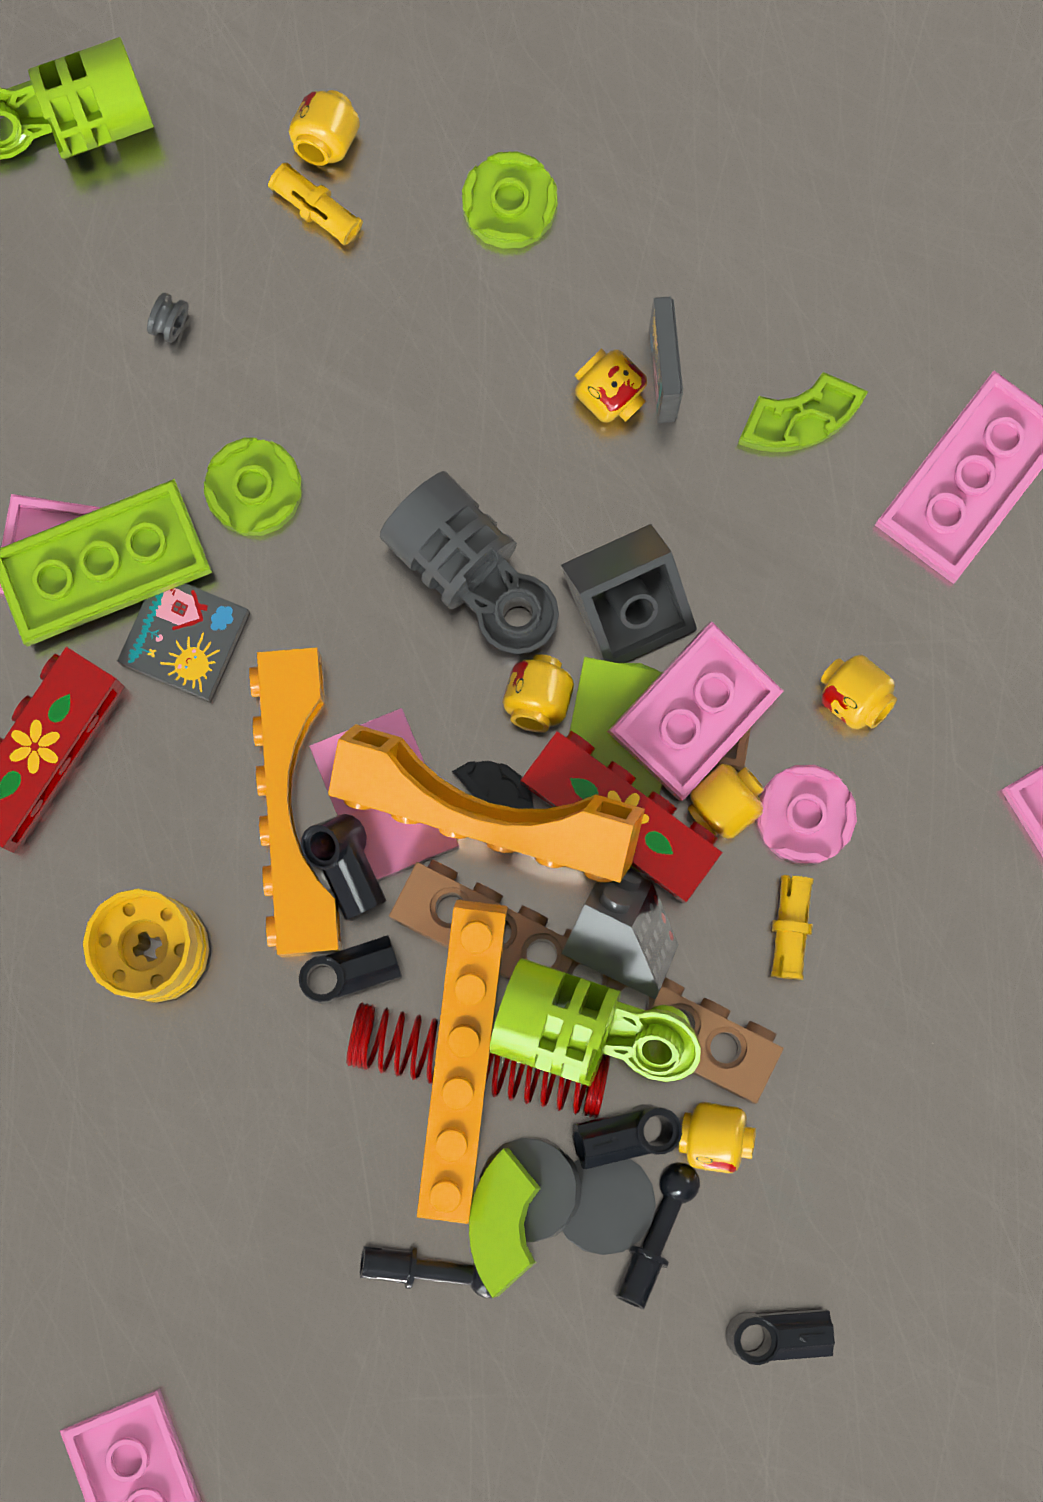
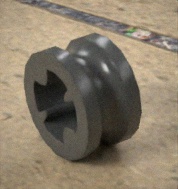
(167, 317)

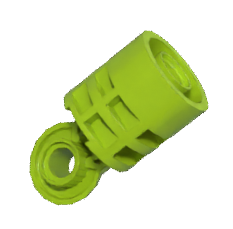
(79, 98)
(571, 1022)

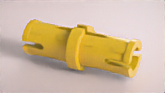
(315, 203)
(792, 927)

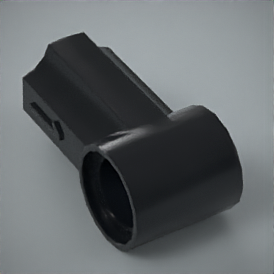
(343, 863)
(355, 968)
(622, 1136)
(786, 1335)

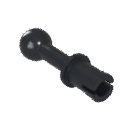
(678, 1185)
(405, 1267)

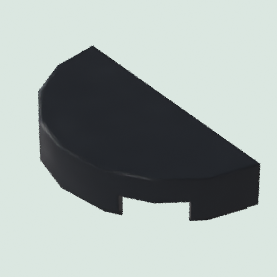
(494, 784)

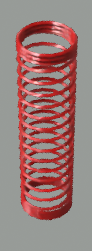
(360, 1040)

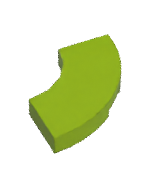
(803, 419)
(499, 1220)

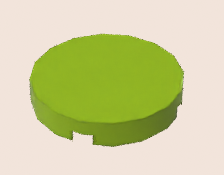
(509, 200)
(253, 486)

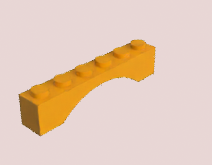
(290, 700)
(386, 775)
(461, 1061)

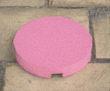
(806, 814)

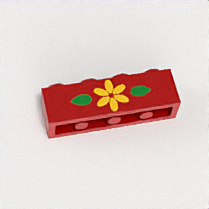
(49, 738)
(666, 848)

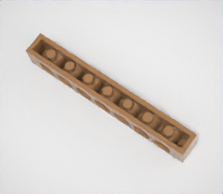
(742, 1076)

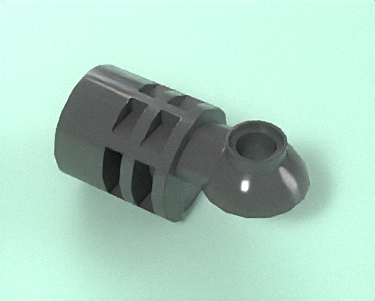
(466, 562)

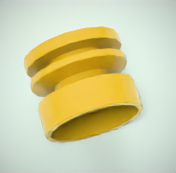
(121, 934)

